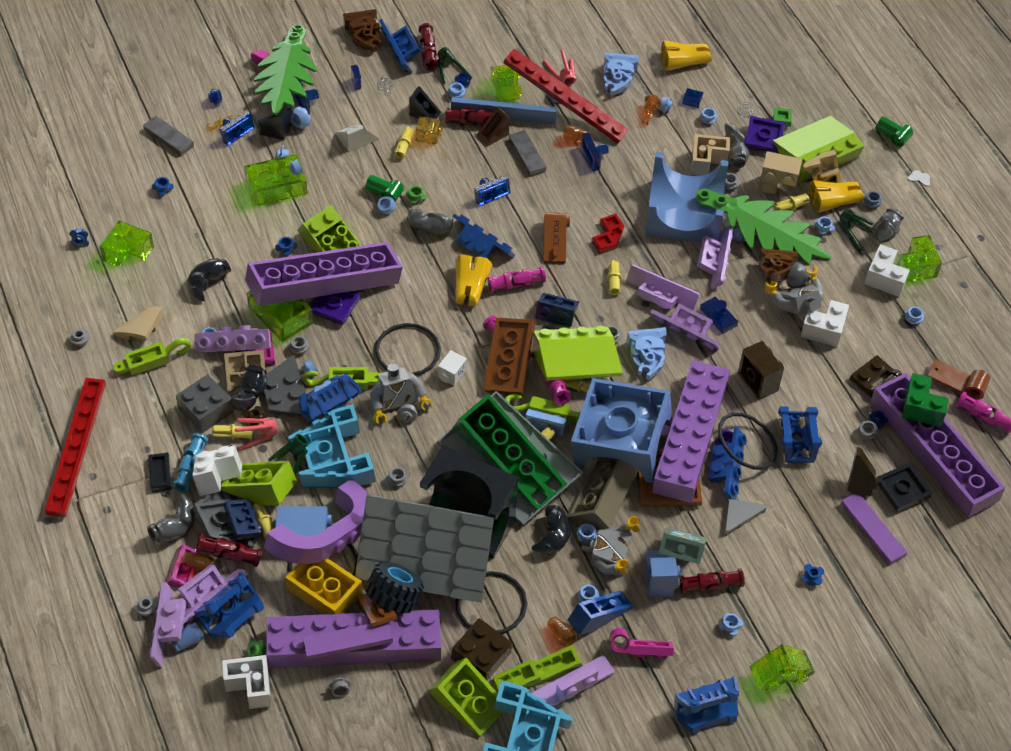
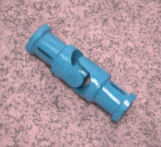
(186, 467)

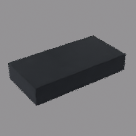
(159, 472)

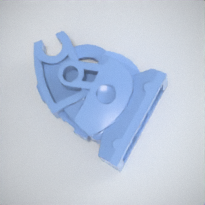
(619, 71)
(647, 349)

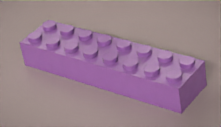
(323, 273)
(691, 432)
(940, 451)
(414, 639)

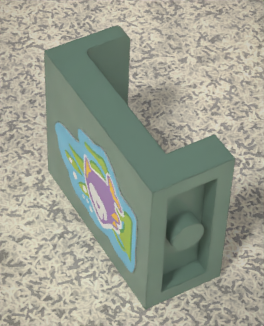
(682, 545)

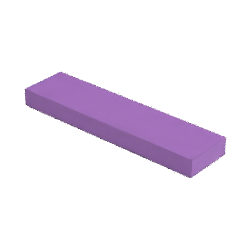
(873, 528)
(347, 640)

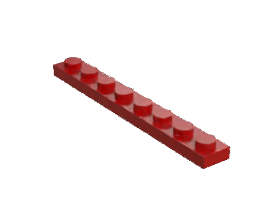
(565, 96)
(75, 447)

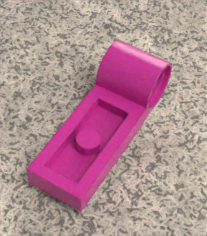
(640, 648)

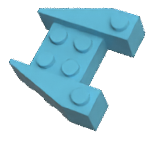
(327, 453)
(534, 720)

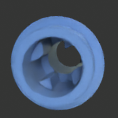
(190, 635)

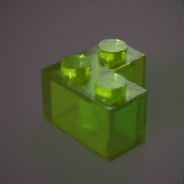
(505, 83)
(126, 240)
(921, 259)
(782, 665)

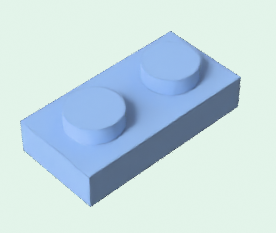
(543, 420)

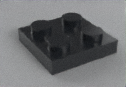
(903, 487)

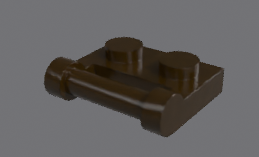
(872, 372)

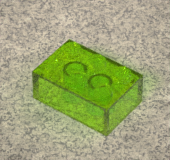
(274, 181)
(283, 318)

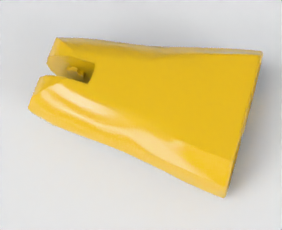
(682, 55)
(832, 195)
(470, 279)

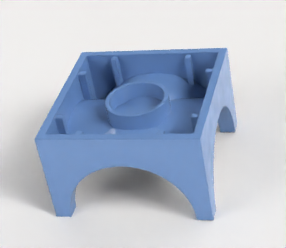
(673, 206)
(622, 424)

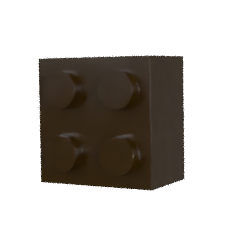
(761, 370)
(483, 648)

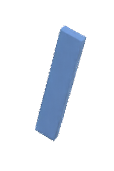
(517, 112)

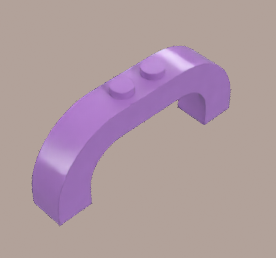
(316, 548)

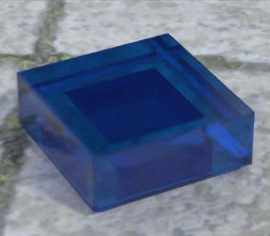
(356, 77)
(692, 98)

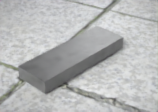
(168, 135)
(527, 153)

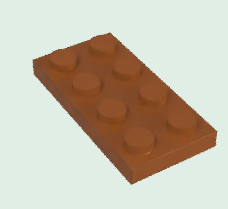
(509, 356)

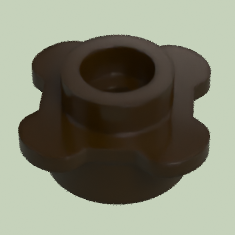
(256, 411)

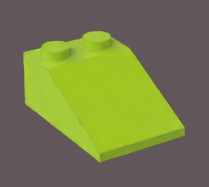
(262, 482)
(467, 696)

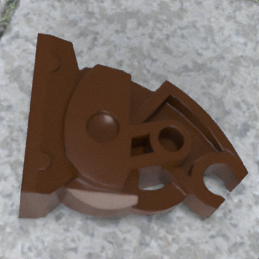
(363, 28)
(776, 263)

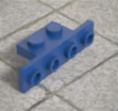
(403, 44)
(478, 242)
(724, 467)

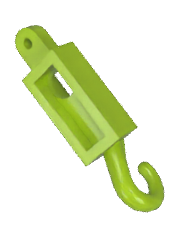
(152, 356)
(370, 378)
(546, 406)

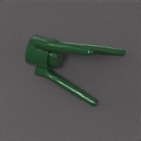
(446, 57)
(850, 219)
(295, 446)

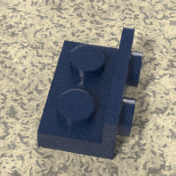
(556, 309)
(242, 519)

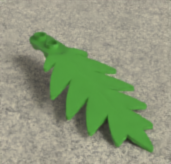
(285, 70)
(768, 225)

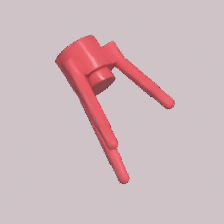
(566, 75)
(265, 428)

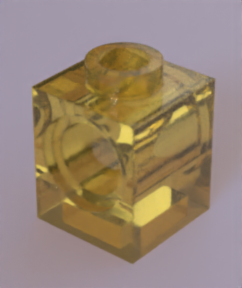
(428, 130)

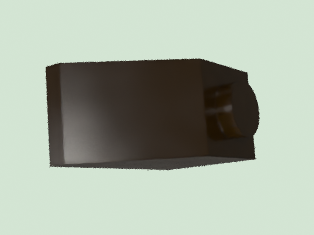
(862, 475)

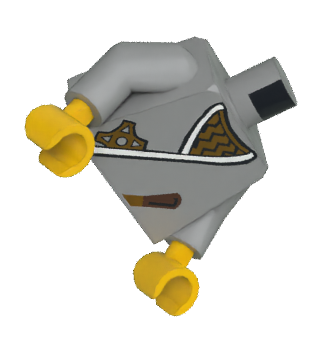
(798, 299)
(396, 389)
(612, 547)

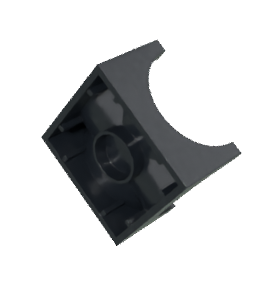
(473, 488)

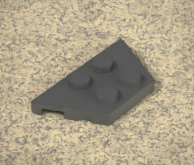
(284, 389)
(214, 520)

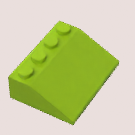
(817, 139)
(576, 353)

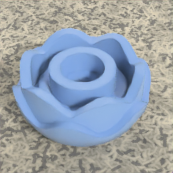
(300, 118)

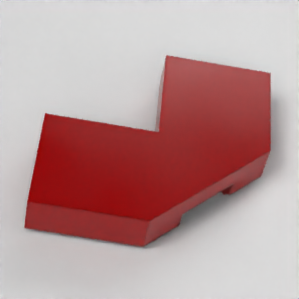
(614, 229)

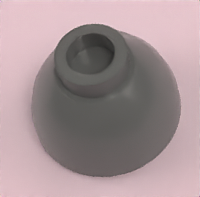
(797, 276)

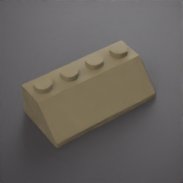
(602, 492)

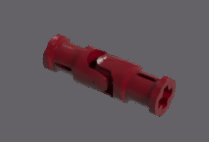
(428, 46)
(459, 116)
(224, 549)
(709, 581)

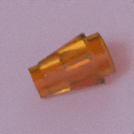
(573, 133)
(197, 561)
(563, 632)

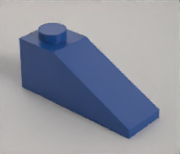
(598, 611)

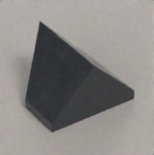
(422, 106)
(276, 125)

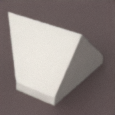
(355, 137)

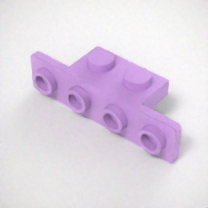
(714, 256)
(661, 290)
(689, 322)
(229, 340)
(203, 588)
(168, 623)
(575, 681)

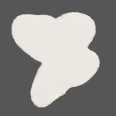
(923, 177)

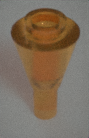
(651, 104)

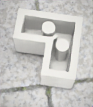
(885, 274)
(825, 327)
(215, 466)
(249, 675)

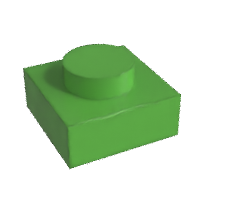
(783, 115)

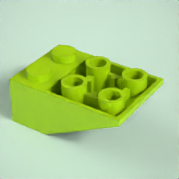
(327, 232)

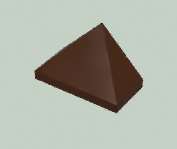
(495, 127)

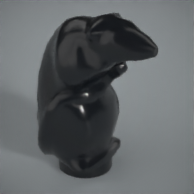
(204, 273)
(252, 384)
(557, 531)

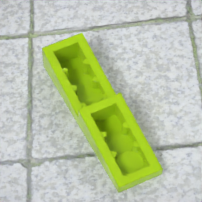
(542, 670)

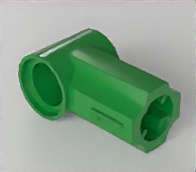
(898, 133)
(383, 187)

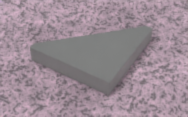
(741, 512)

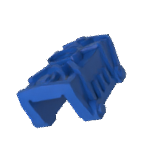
(328, 398)
(809, 434)
(235, 614)
(707, 705)

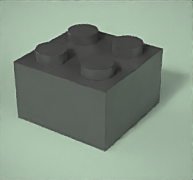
(204, 403)

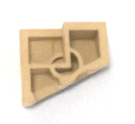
(824, 167)
(141, 324)
(235, 365)

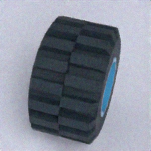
(394, 587)

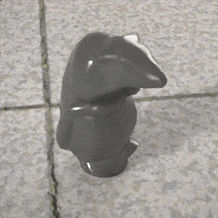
(738, 151)
(431, 222)
(888, 224)
(175, 527)

